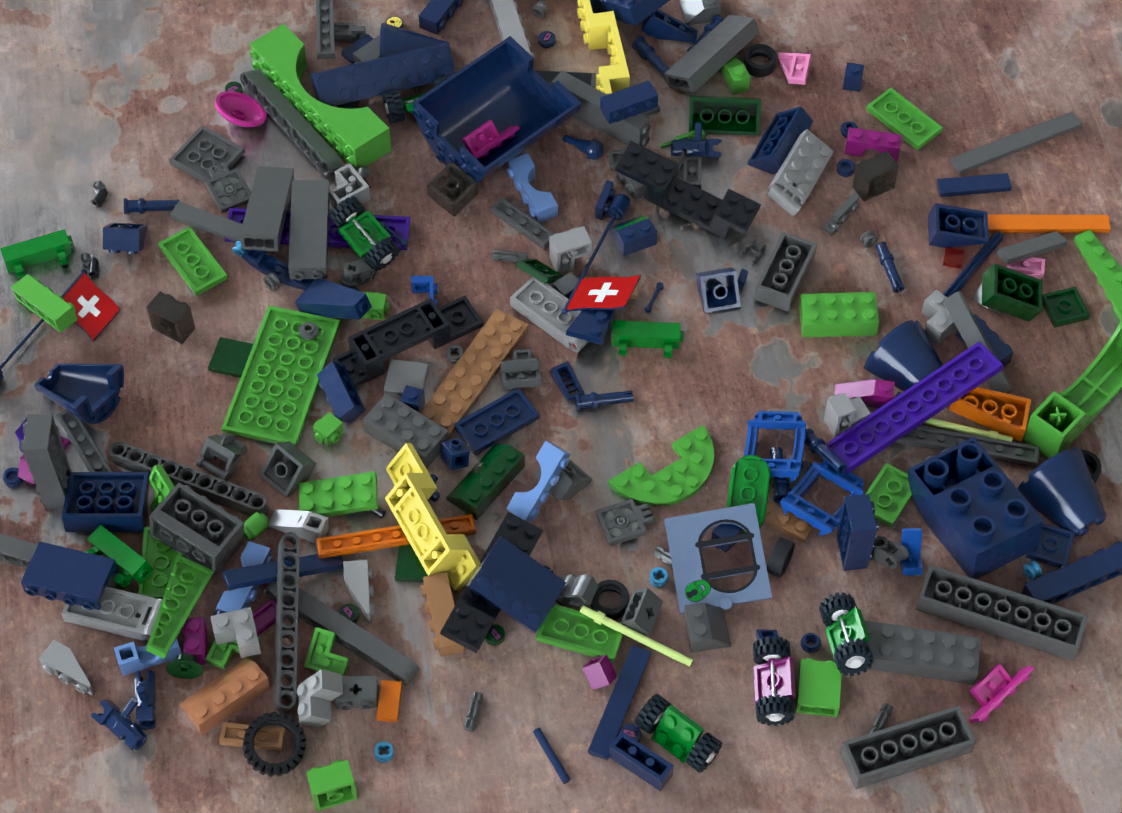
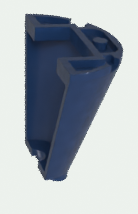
(399, 40)
(904, 356)
(84, 389)
(1065, 492)

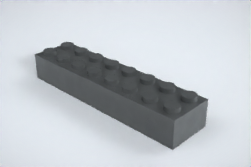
(1002, 612)

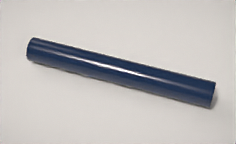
(551, 755)

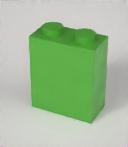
(818, 688)

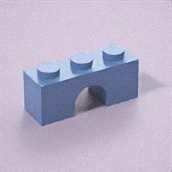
(136, 658)

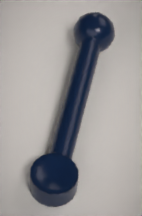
(404, 242)
(659, 286)

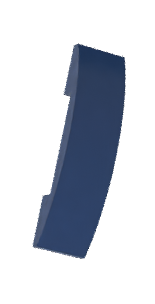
(268, 264)

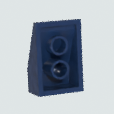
(957, 226)

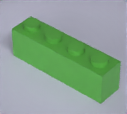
(44, 303)

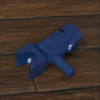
(695, 146)
(146, 697)
(120, 723)

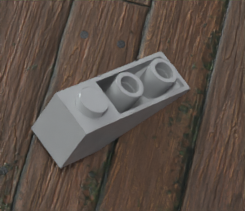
(302, 523)
(357, 585)
(61, 661)

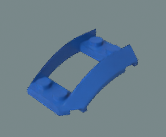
(778, 420)
(810, 513)

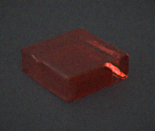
(953, 258)

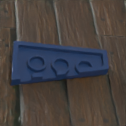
(591, 325)

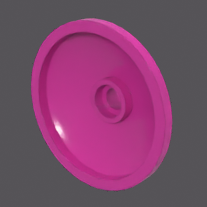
(240, 109)

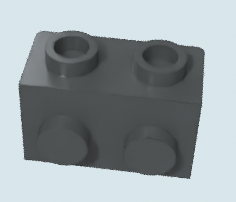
(520, 373)

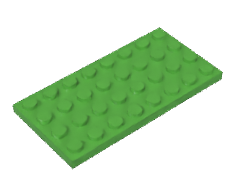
(280, 377)

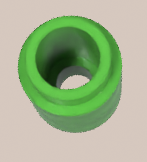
(255, 525)

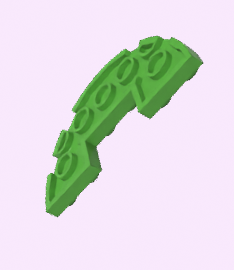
(674, 482)

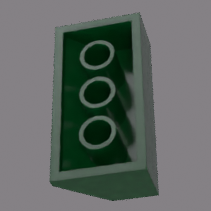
(725, 114)
(487, 479)

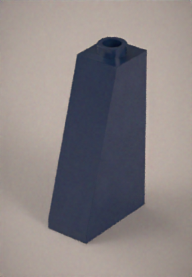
(333, 301)

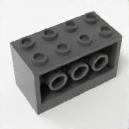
(197, 528)

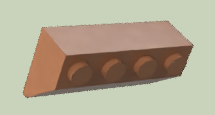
(225, 695)

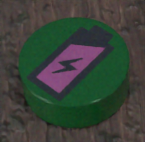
(234, 86)
(350, 611)
(496, 635)

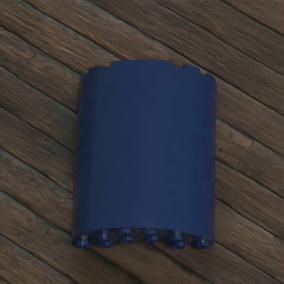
(498, 89)

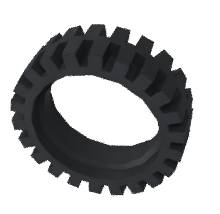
(274, 768)

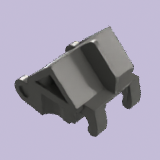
(226, 449)

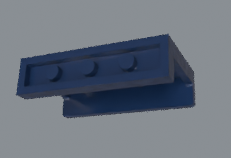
(68, 575)

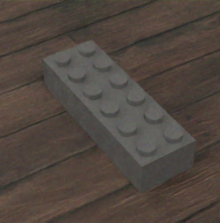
(46, 459)
(924, 652)
(907, 747)

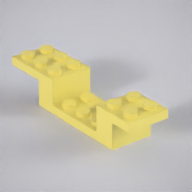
(603, 33)
(409, 504)

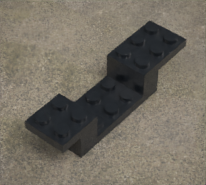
(684, 198)
(404, 331)
(472, 614)

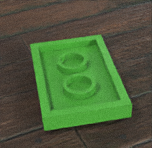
(890, 494)

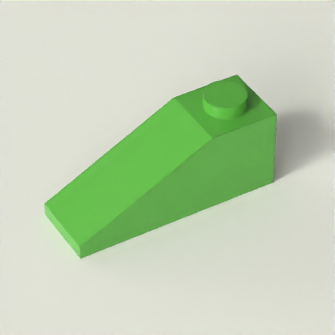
(736, 76)

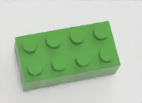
(838, 314)

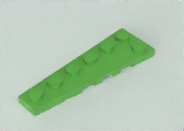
(1104, 267)
(180, 597)

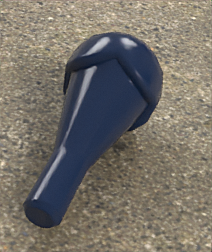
(592, 148)

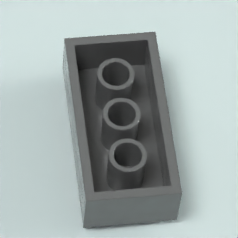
(785, 271)
(399, 424)

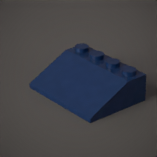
(628, 11)
(106, 499)
(516, 584)

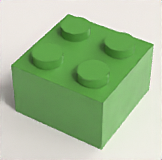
(331, 784)

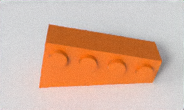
(995, 411)

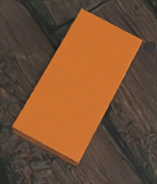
(389, 701)

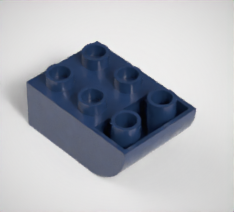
(974, 508)

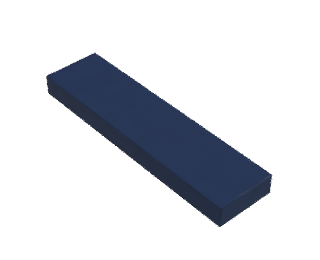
(974, 185)

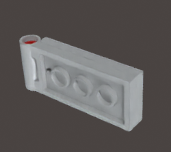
(799, 172)
(543, 307)
(119, 614)

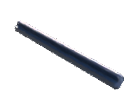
(974, 264)

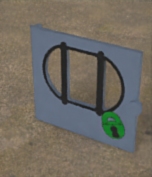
(687, 559)

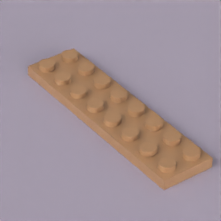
(474, 370)

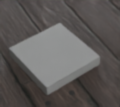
(404, 373)

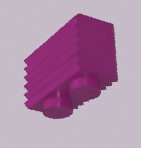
(195, 639)

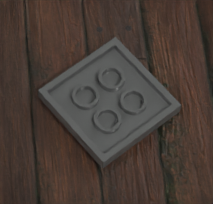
(205, 151)

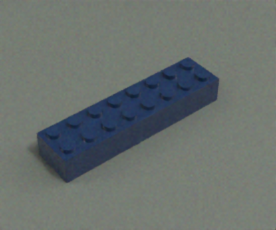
(383, 74)

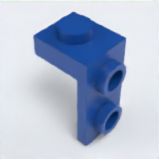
(425, 284)
(912, 540)

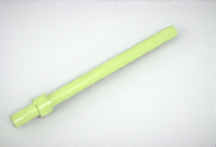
(967, 430)
(599, 617)

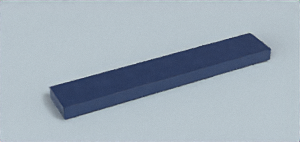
(267, 572)
(619, 702)

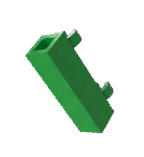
(37, 251)
(646, 335)
(126, 559)

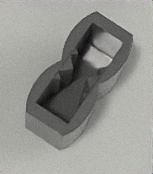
(577, 590)

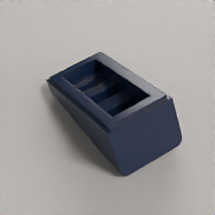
(566, 367)

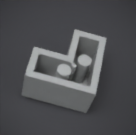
(349, 184)
(567, 247)
(940, 322)
(844, 413)
(238, 627)
(316, 697)

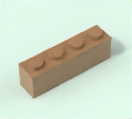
(439, 606)

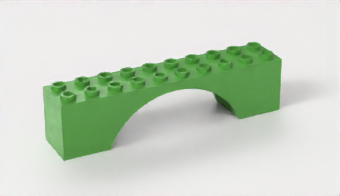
(353, 133)
(1069, 413)

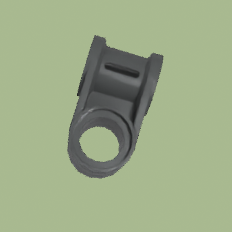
(357, 273)
(888, 552)

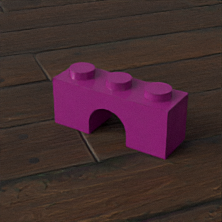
(861, 139)

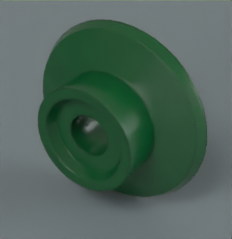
(184, 667)

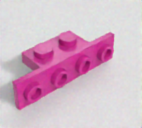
(486, 138)
(994, 688)

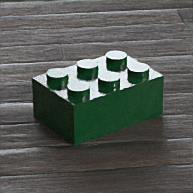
(1012, 292)

